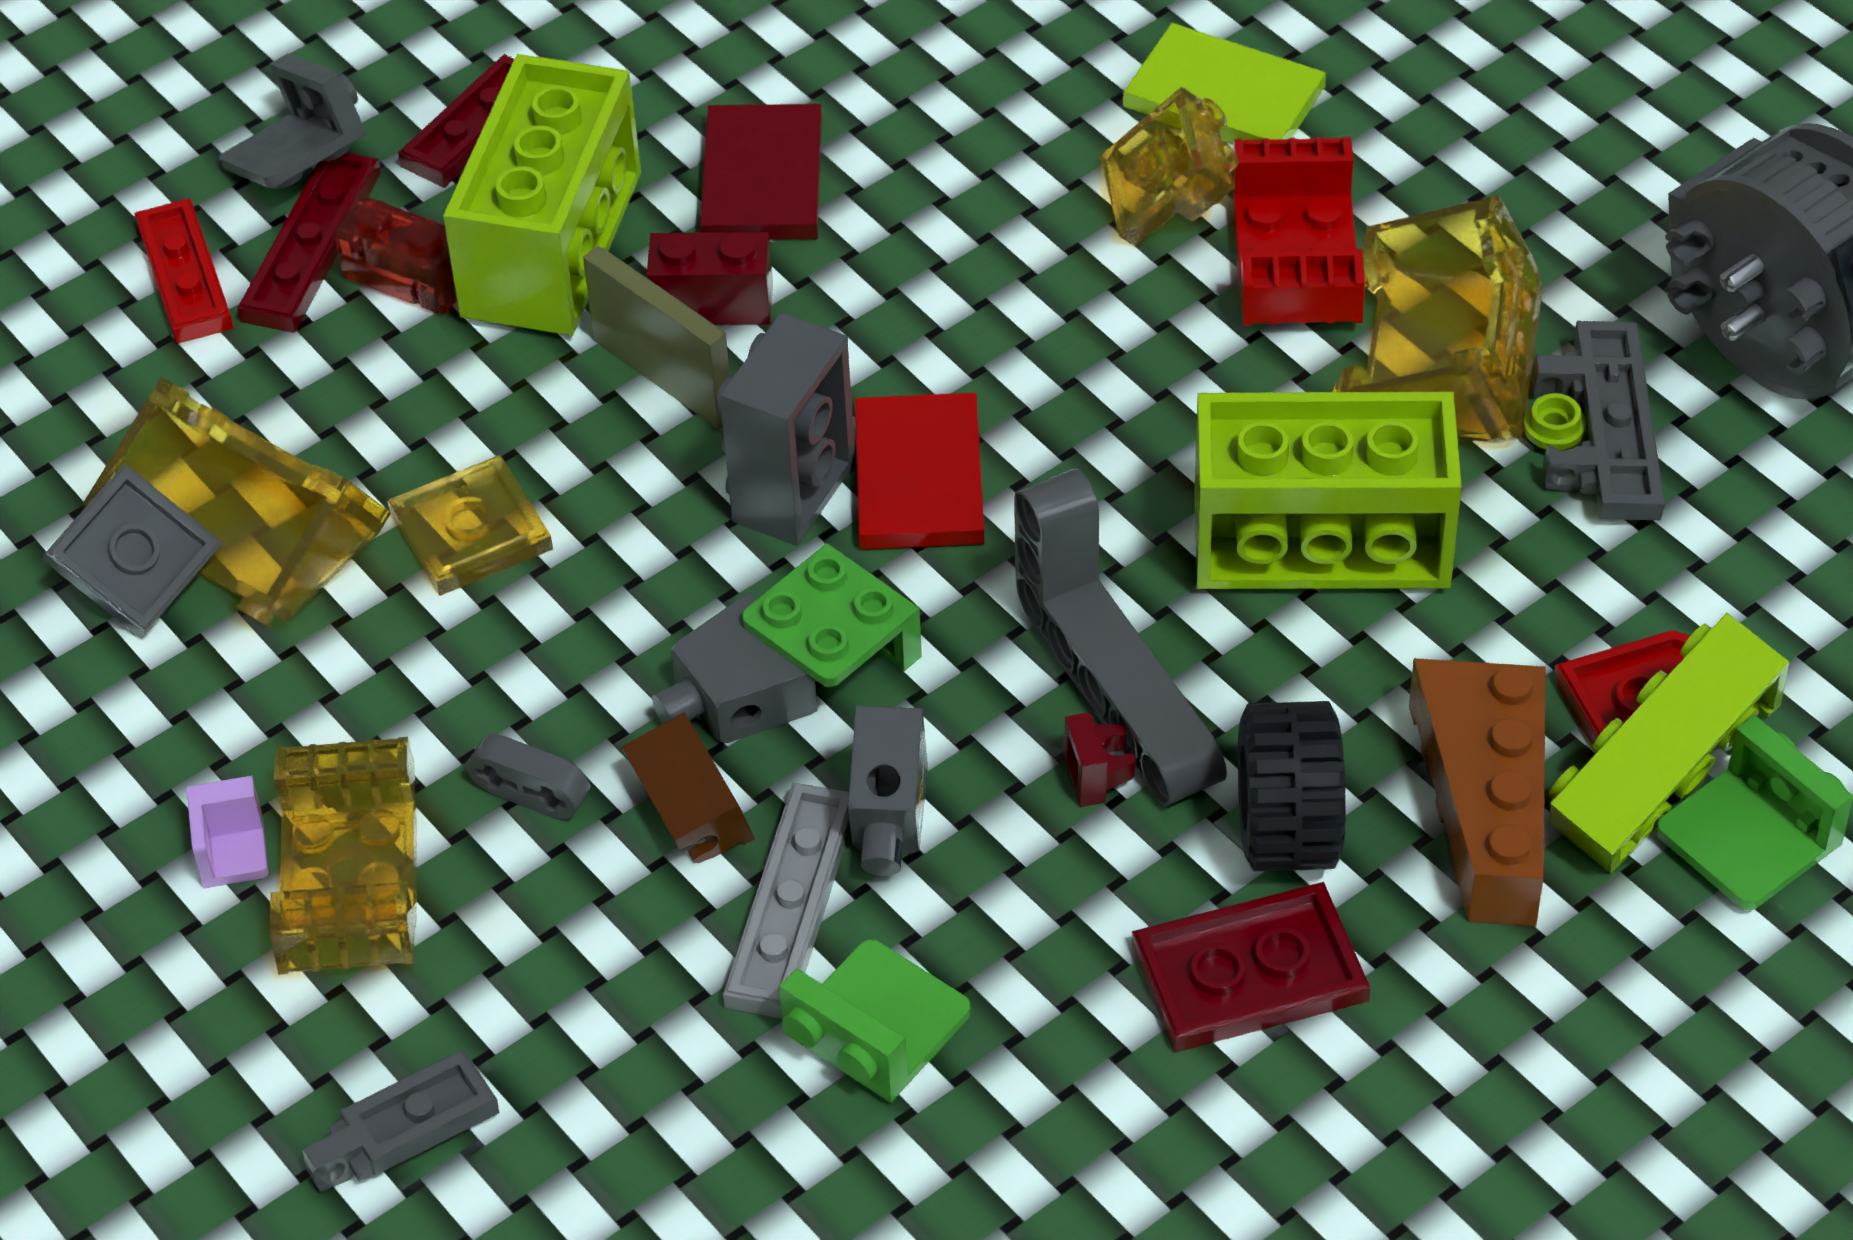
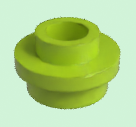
(1555, 422)

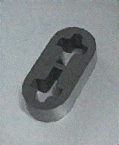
(528, 776)

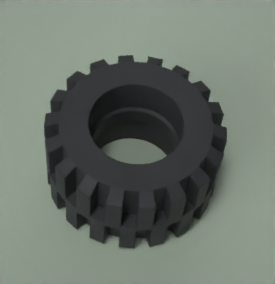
(1291, 786)

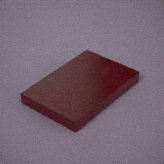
(762, 170)
(1250, 966)

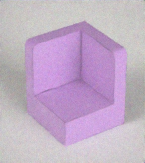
(227, 832)

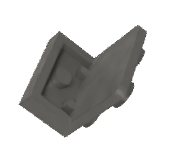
(316, 130)

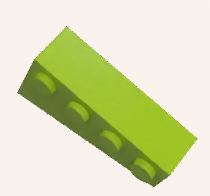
(1667, 741)

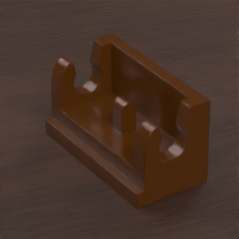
(688, 789)

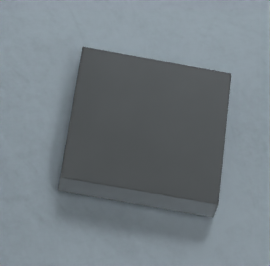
(132, 551)

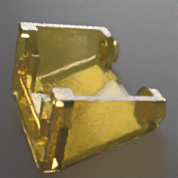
(1453, 314)
(278, 516)

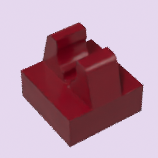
(1089, 757)

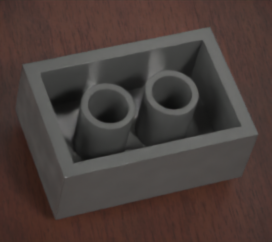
(787, 428)

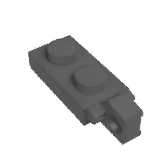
(401, 1122)

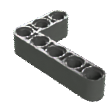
(1099, 644)

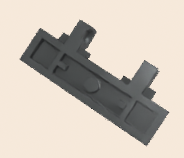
(1621, 448)

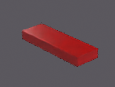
(183, 271)

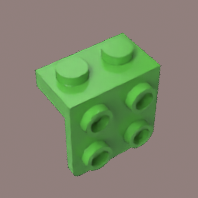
(835, 618)
(1759, 818)
(873, 1017)

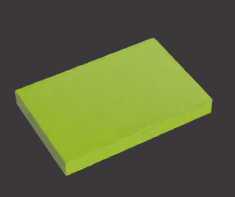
(1253, 88)

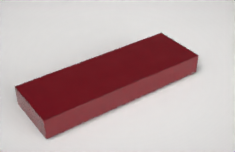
(447, 142)

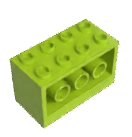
(542, 193)
(1326, 490)

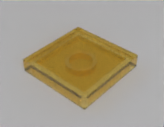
(470, 525)

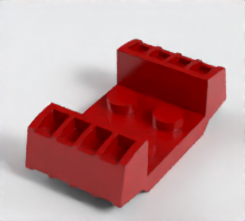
(1297, 231)

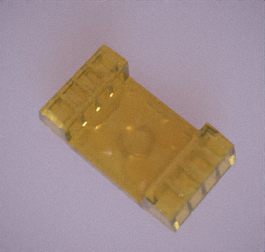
(345, 856)

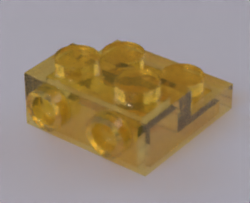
(1169, 166)

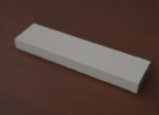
(789, 898)

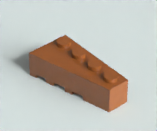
(1487, 766)

